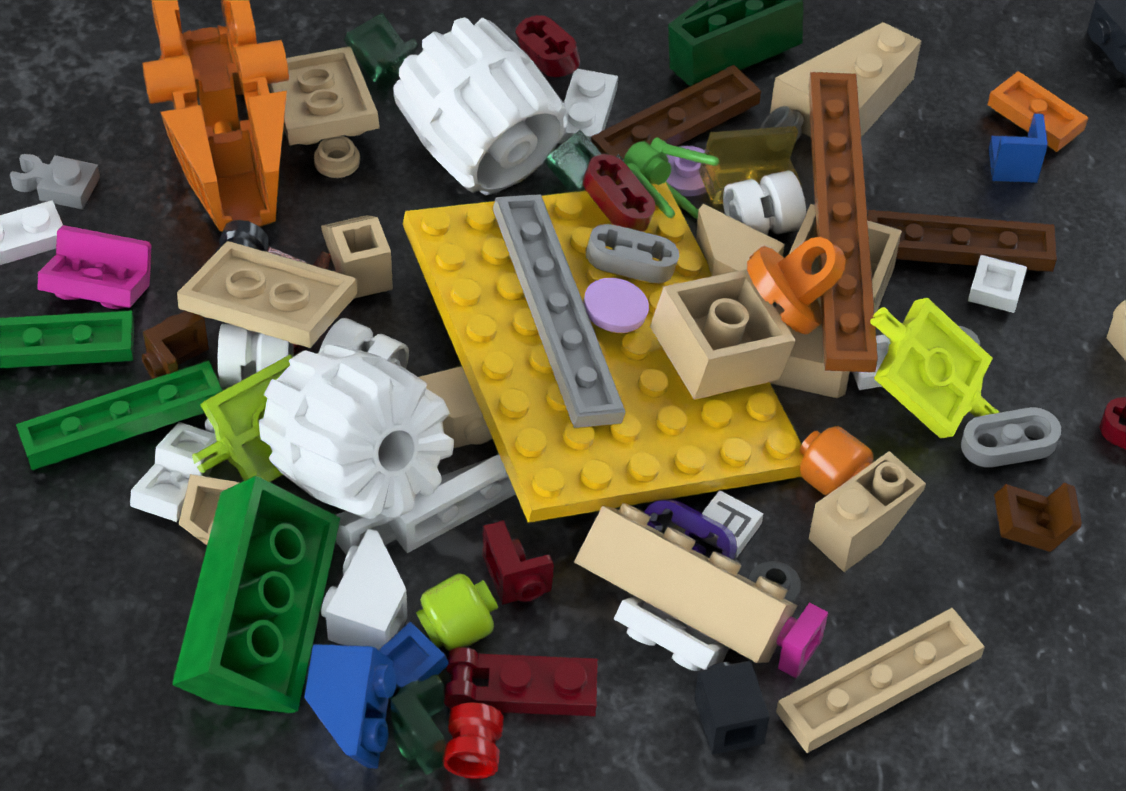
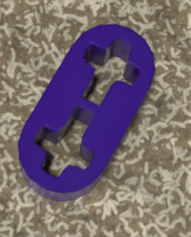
(694, 524)

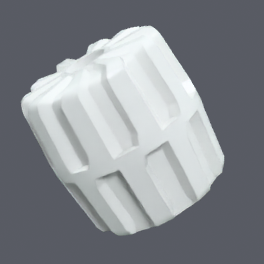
(480, 106)
(356, 431)

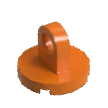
(791, 282)

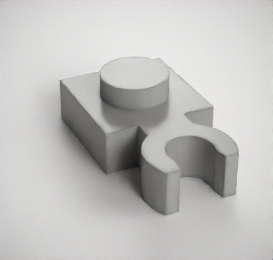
(63, 181)

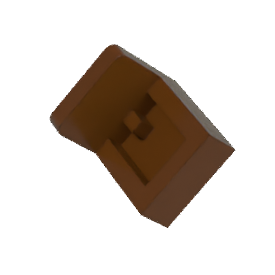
(174, 342)
(1037, 518)

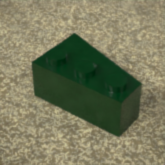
(731, 33)

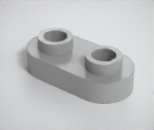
(1007, 437)

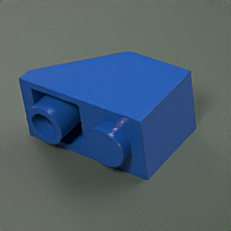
(351, 696)

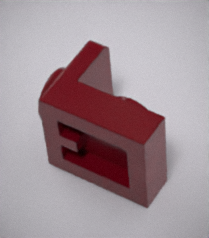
(510, 571)

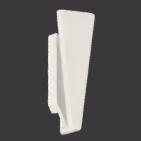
(455, 501)

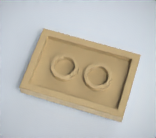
(326, 97)
(268, 294)

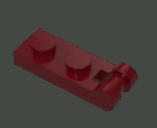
(523, 683)

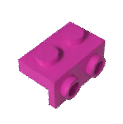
(97, 268)

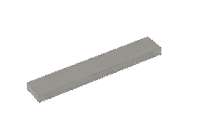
(558, 312)

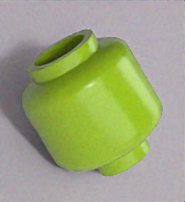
(457, 612)

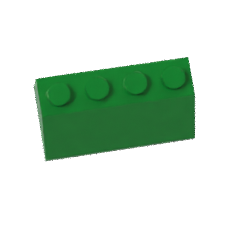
(257, 599)

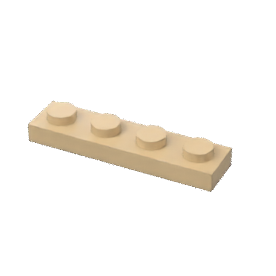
(879, 680)

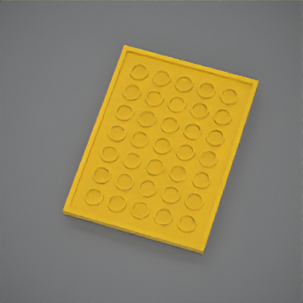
(666, 439)

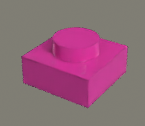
(801, 639)

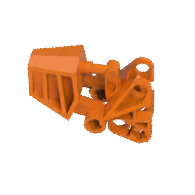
(224, 161)

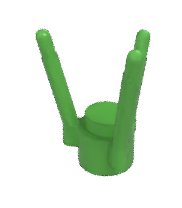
(653, 167)

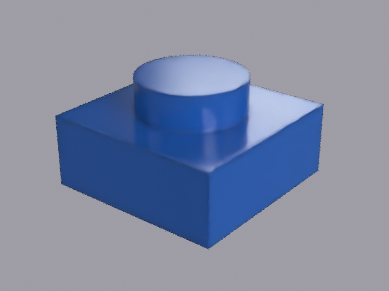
(413, 656)

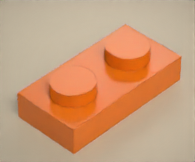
(1022, 97)

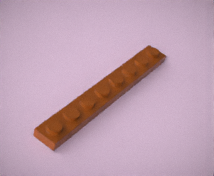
(842, 219)

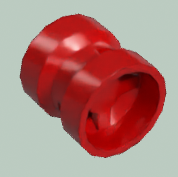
(474, 738)

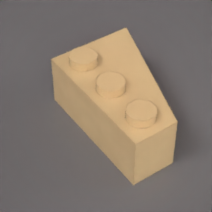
(883, 66)

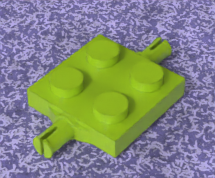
(236, 425)

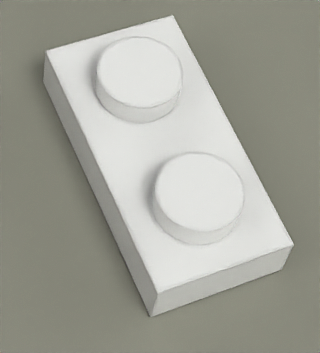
(588, 102)
(28, 231)
(653, 626)

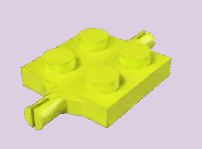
(932, 367)

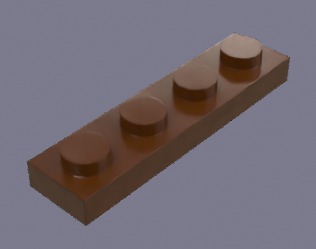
(683, 114)
(966, 239)

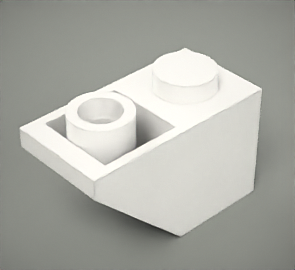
(370, 598)

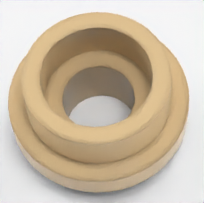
(337, 157)

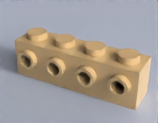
(686, 583)

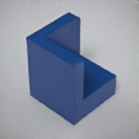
(1019, 157)

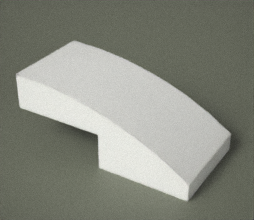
(165, 484)

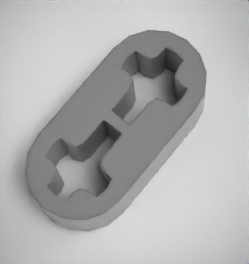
(632, 253)

